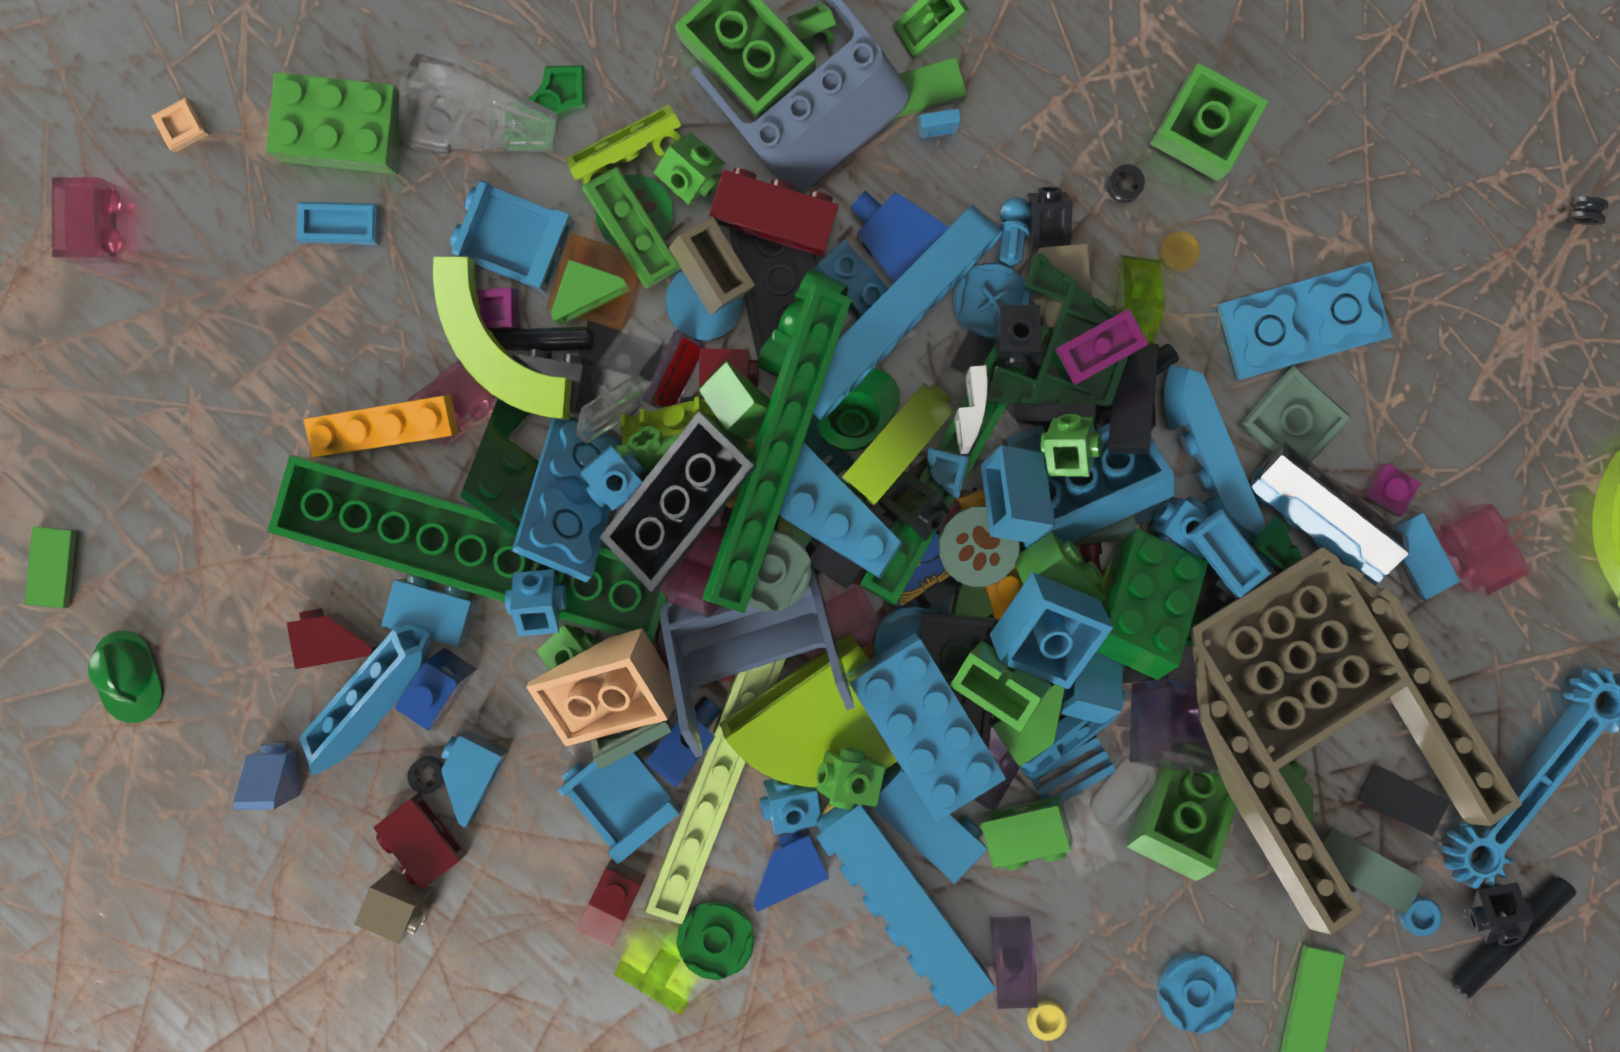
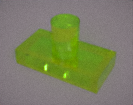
(654, 980)

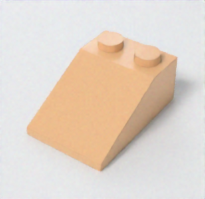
(606, 689)

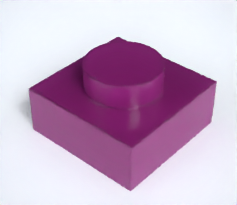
(499, 308)
(1391, 489)

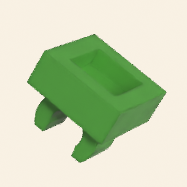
(811, 22)

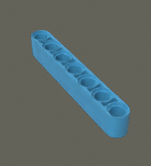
(905, 305)

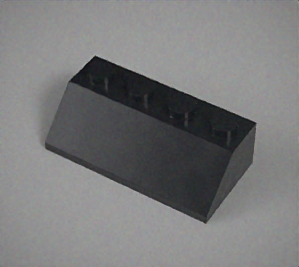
(679, 499)

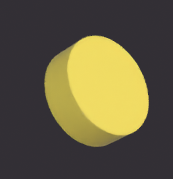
(1047, 1020)

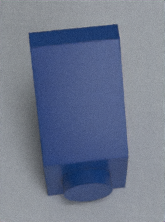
(790, 869)

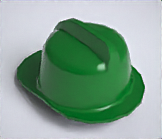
(862, 413)
(126, 676)

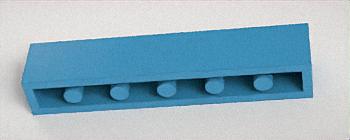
(906, 905)

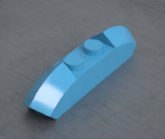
(1205, 437)
(365, 698)

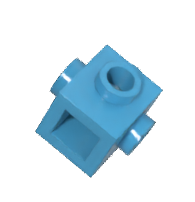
(613, 463)
(1176, 519)
(534, 594)
(789, 806)

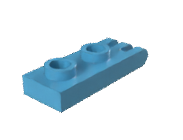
(852, 271)

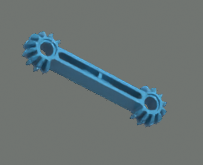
(1538, 778)

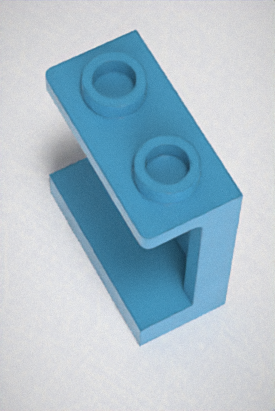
(511, 236)
(621, 802)

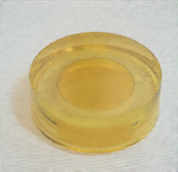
(1178, 251)

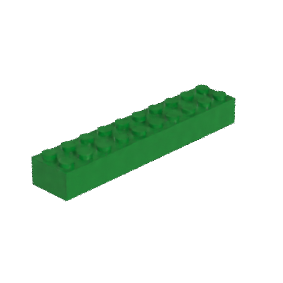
(444, 544)

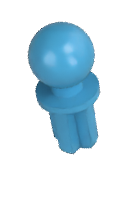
(1015, 216)

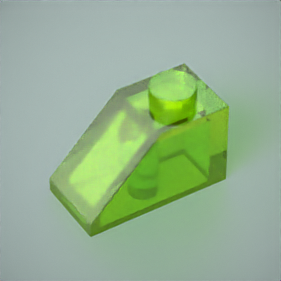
(1142, 292)

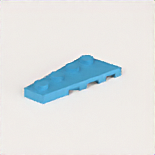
(836, 516)

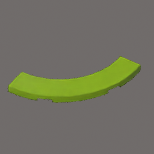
(481, 351)

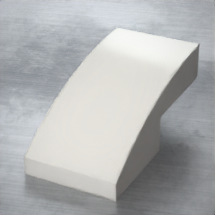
(969, 419)

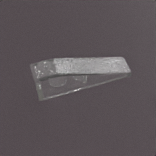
(457, 109)

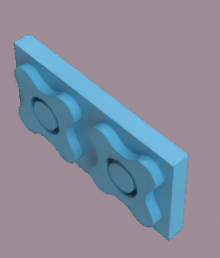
(1304, 321)
(560, 517)

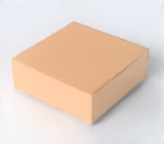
(180, 125)

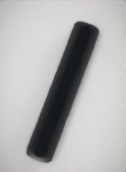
(544, 338)

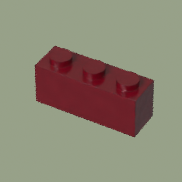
(774, 211)

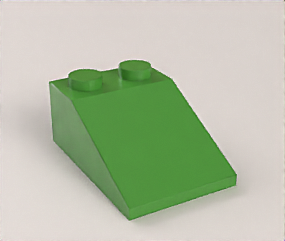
(1184, 822)

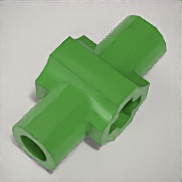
(648, 447)

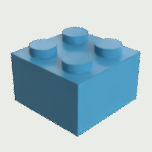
(1050, 631)

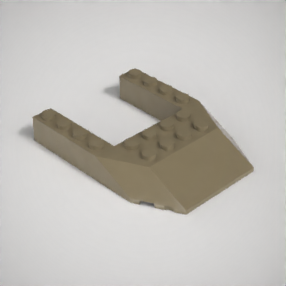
(1300, 666)

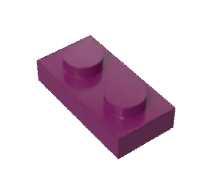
(1101, 346)

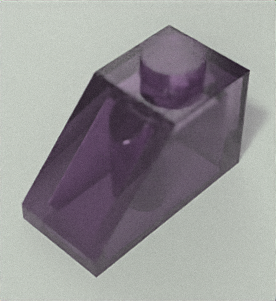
(1013, 963)

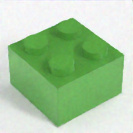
(1209, 122)

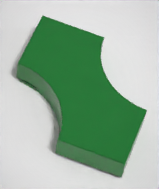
(562, 89)

